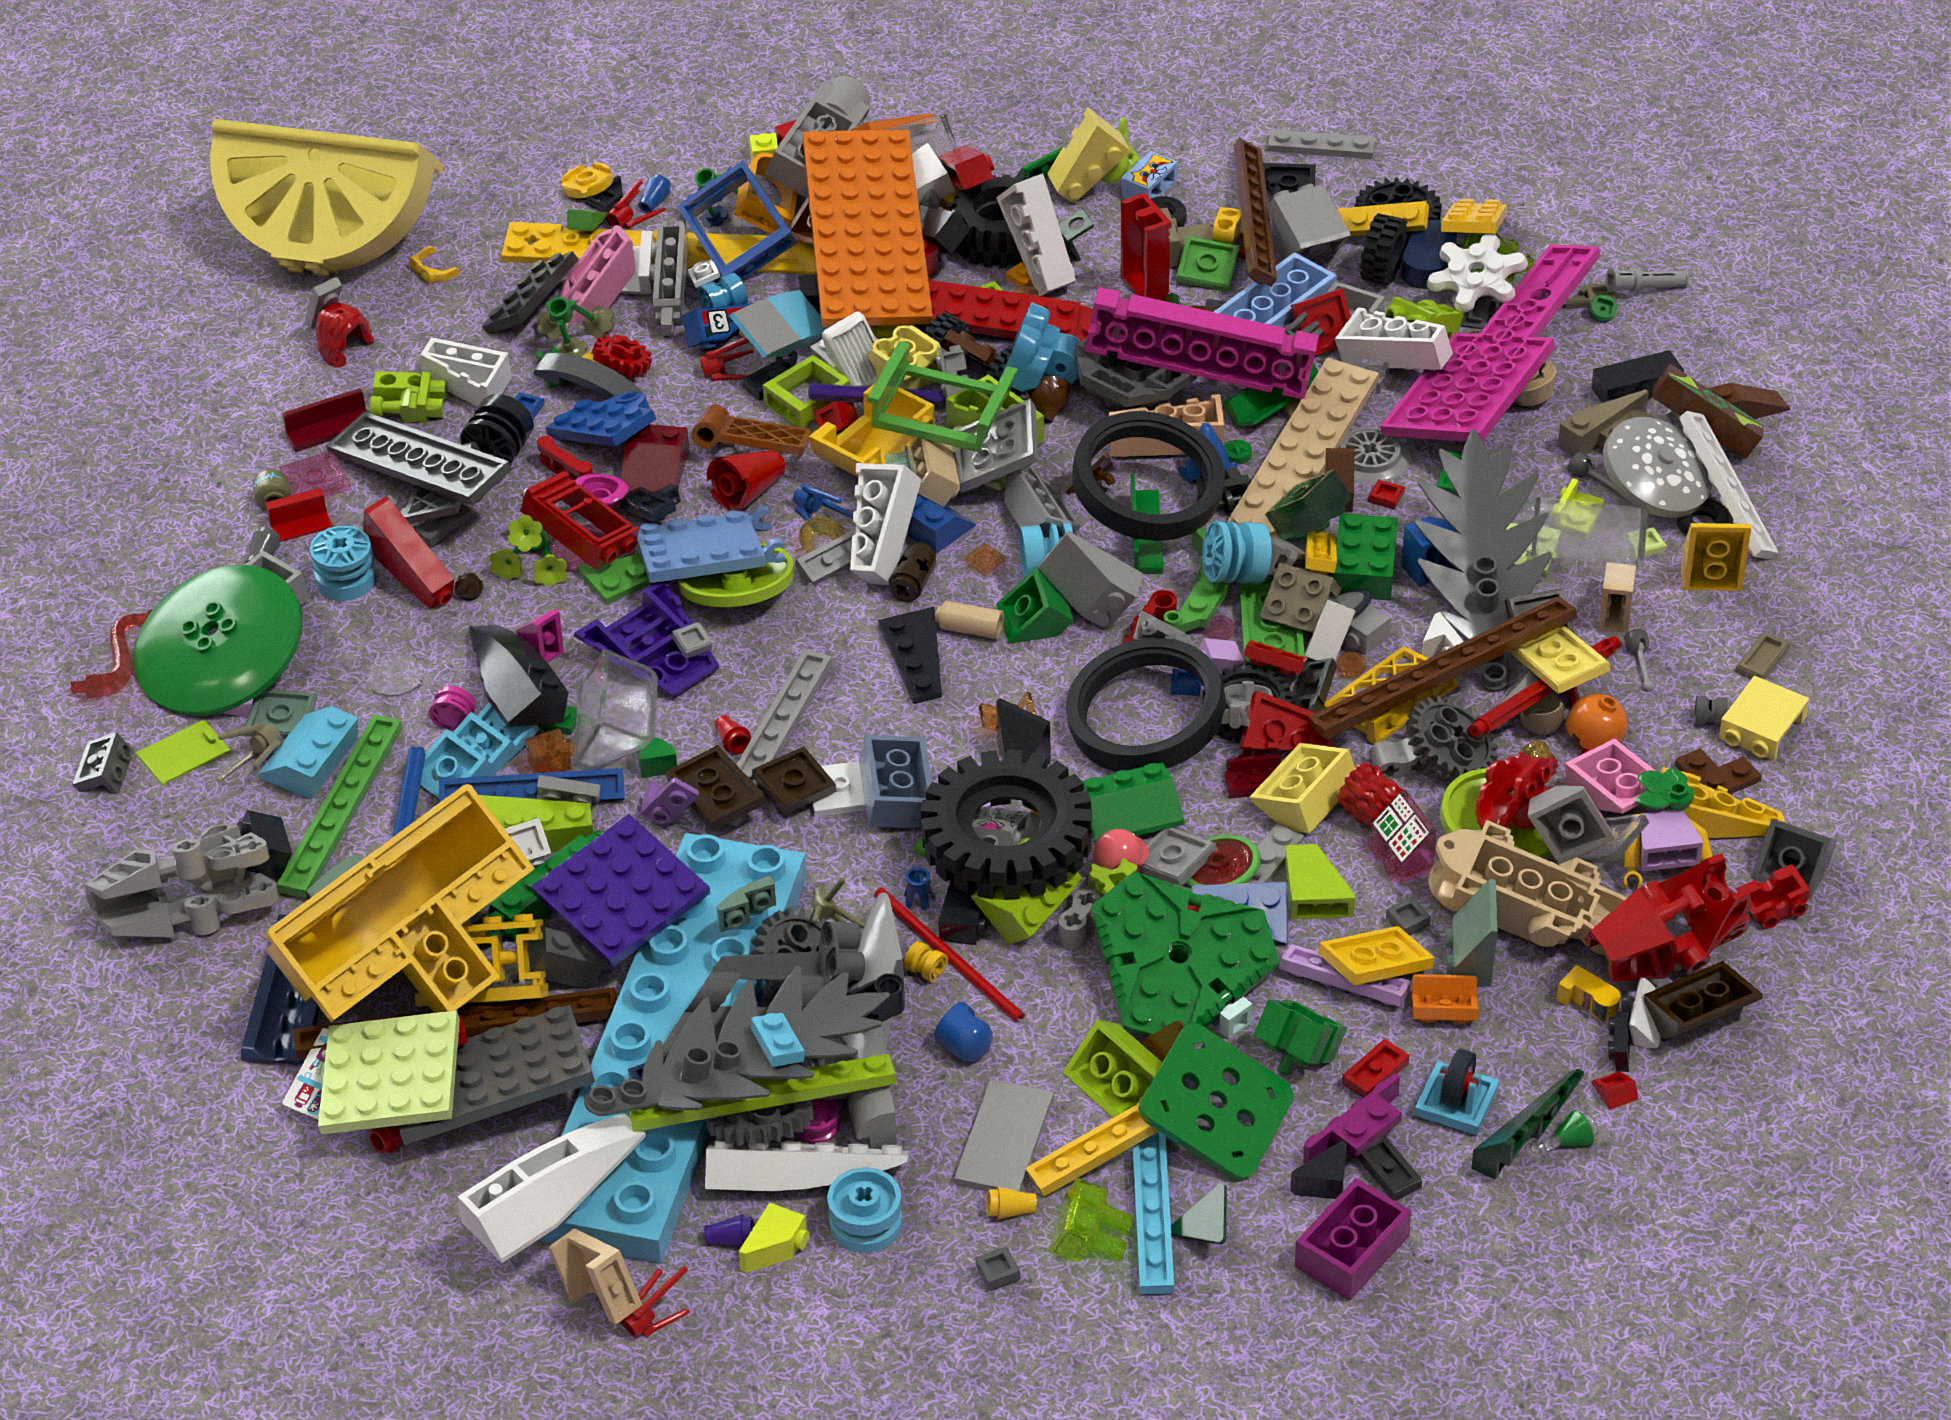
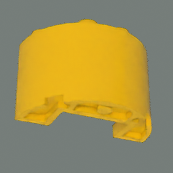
(869, 444)

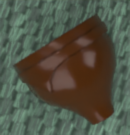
(1050, 396)

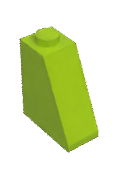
(1315, 885)

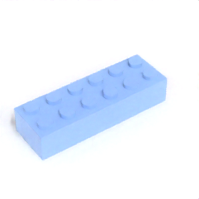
(1295, 282)

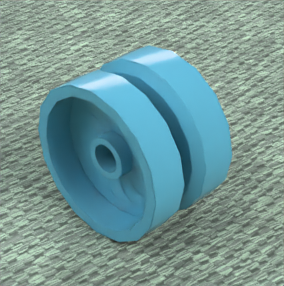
(865, 1210)

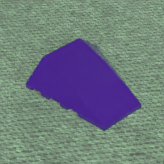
(647, 639)

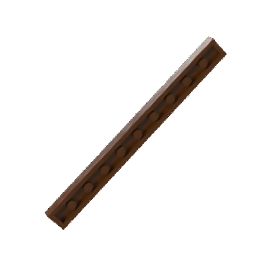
(1254, 213)
(1442, 667)
(586, 1007)

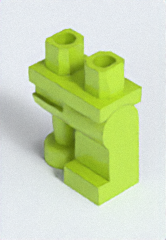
(1426, 311)
(409, 395)

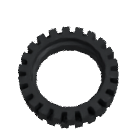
(1259, 677)

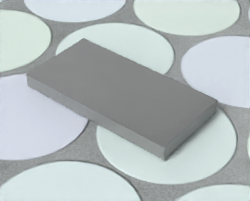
(1004, 1136)

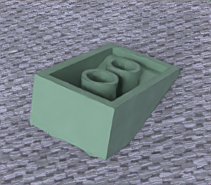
(1474, 936)

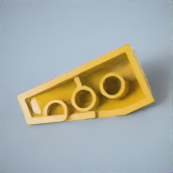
(1725, 815)

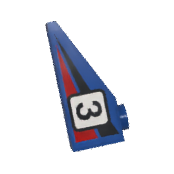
(709, 325)

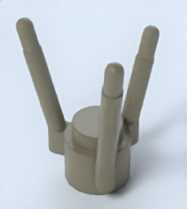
(264, 740)

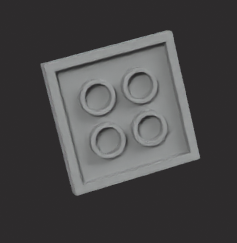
(1007, 447)

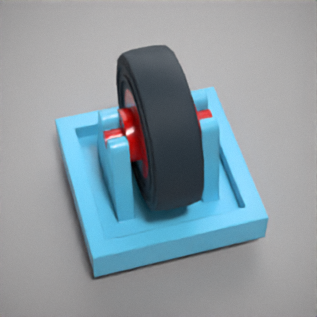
(1457, 1094)

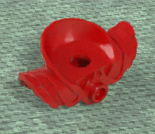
(1516, 774)

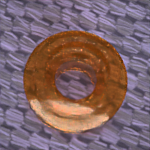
(1351, 664)

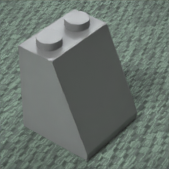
(1307, 222)

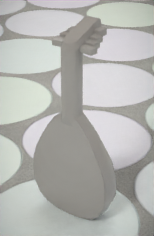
(1238, 702)

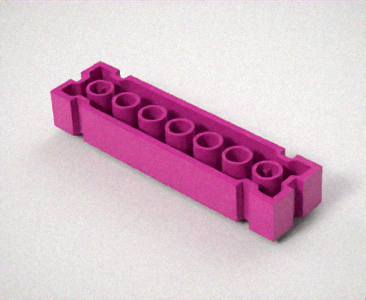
(1201, 343)

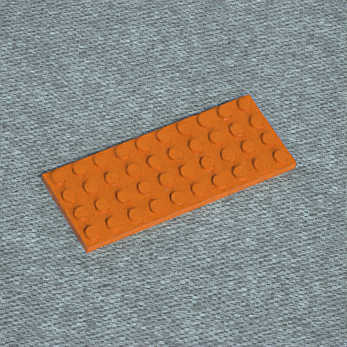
(866, 227)

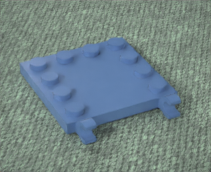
(706, 545)

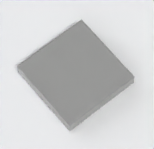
(1176, 856)

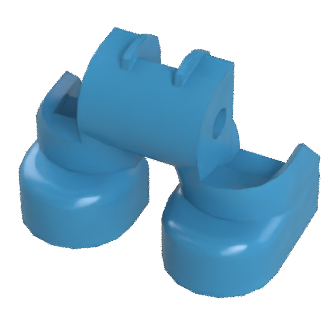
(1041, 351)

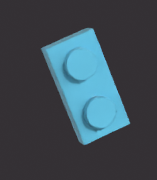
(777, 1039)

